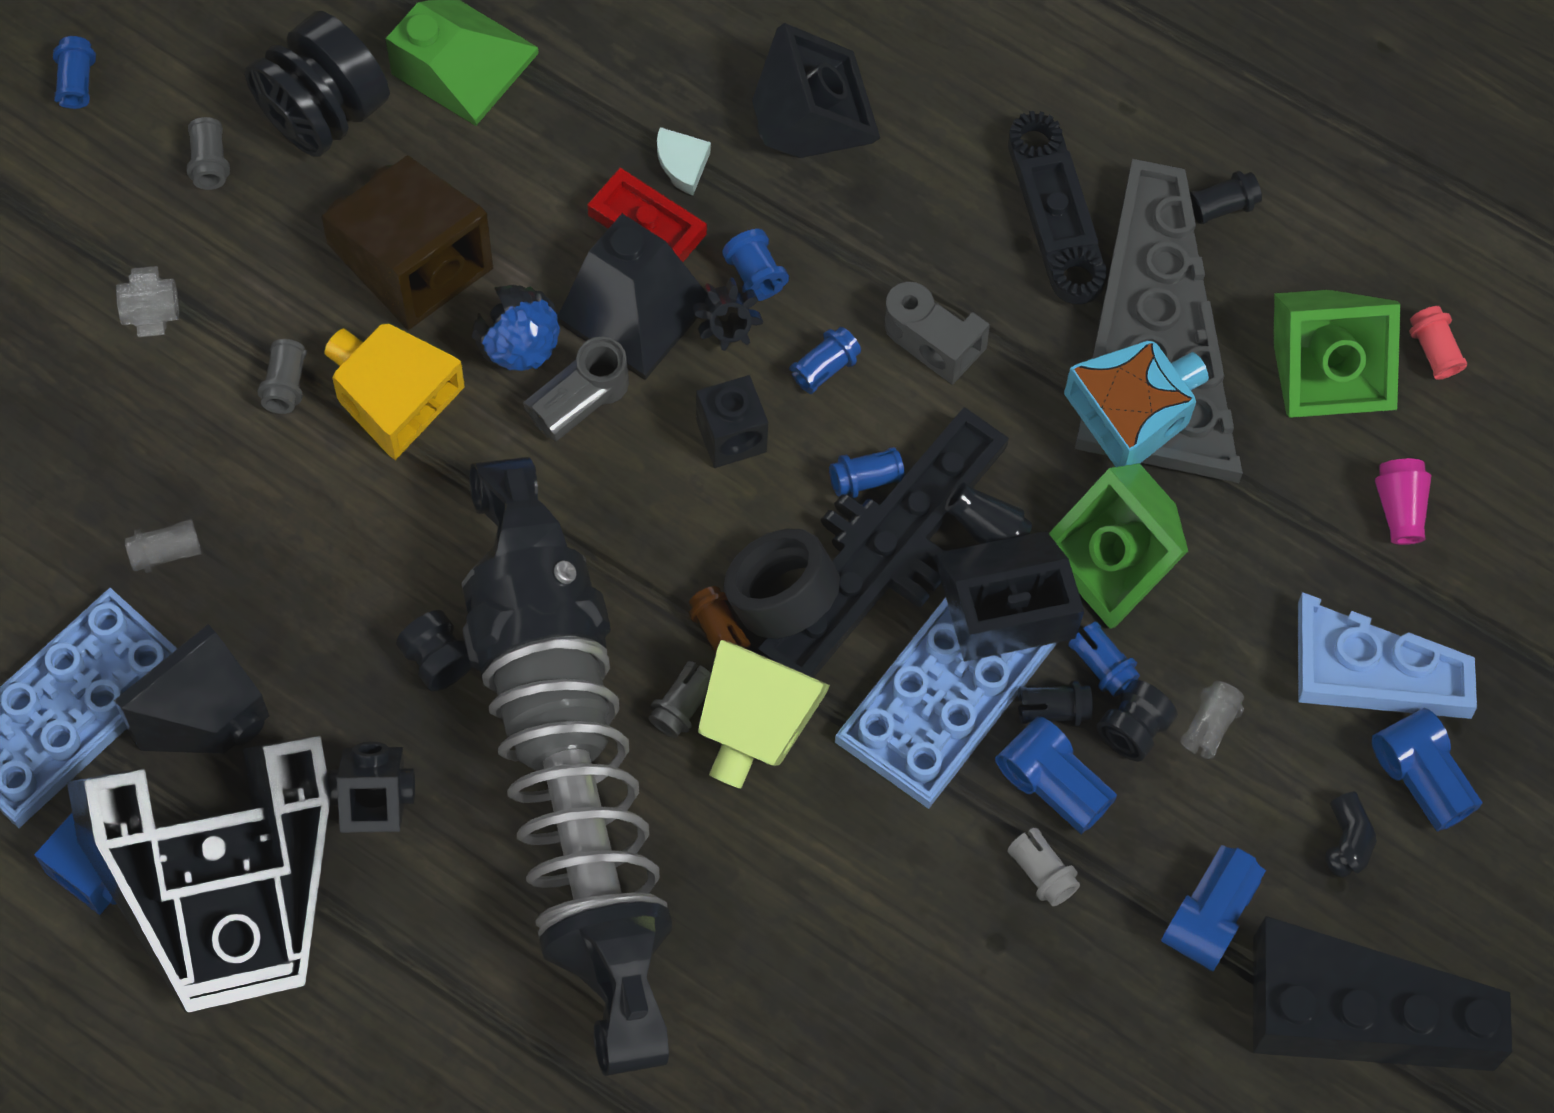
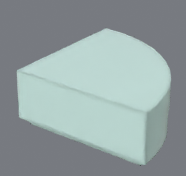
(682, 158)

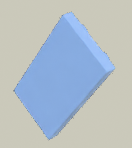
(62, 703)
(934, 708)

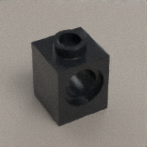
(731, 421)

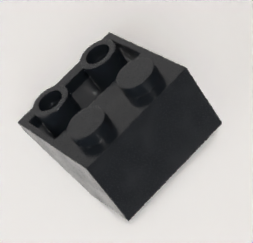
(1010, 595)

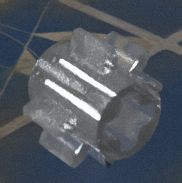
(147, 301)

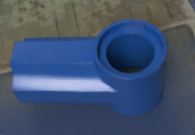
(1420, 755)
(1044, 763)
(1209, 917)

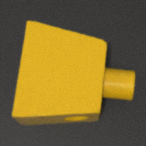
(393, 383)

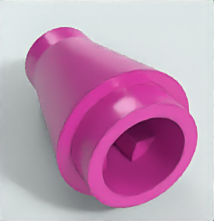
(1404, 498)

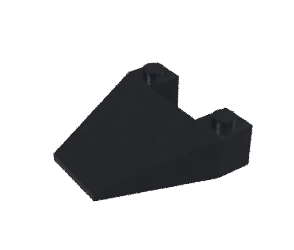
(220, 895)

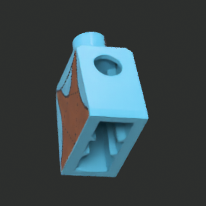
(1135, 399)

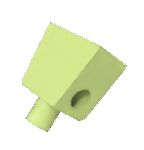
(754, 710)

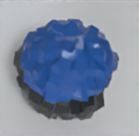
(522, 329)

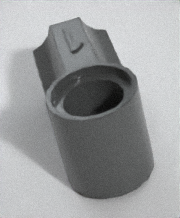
(576, 391)

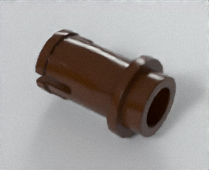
(717, 620)

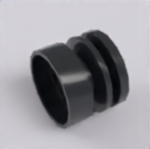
(317, 83)

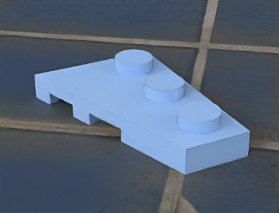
(1366, 667)

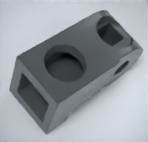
(933, 332)

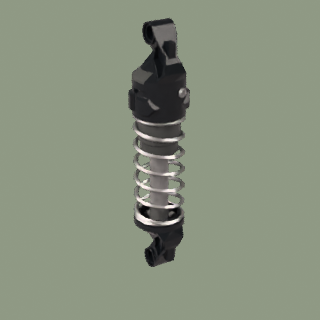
(542, 648)

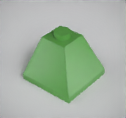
(457, 56)
(1336, 352)
(1121, 540)

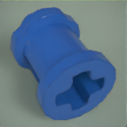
(755, 263)

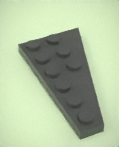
(1161, 297)

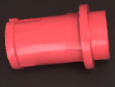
(1437, 341)

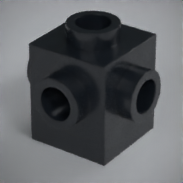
(371, 788)

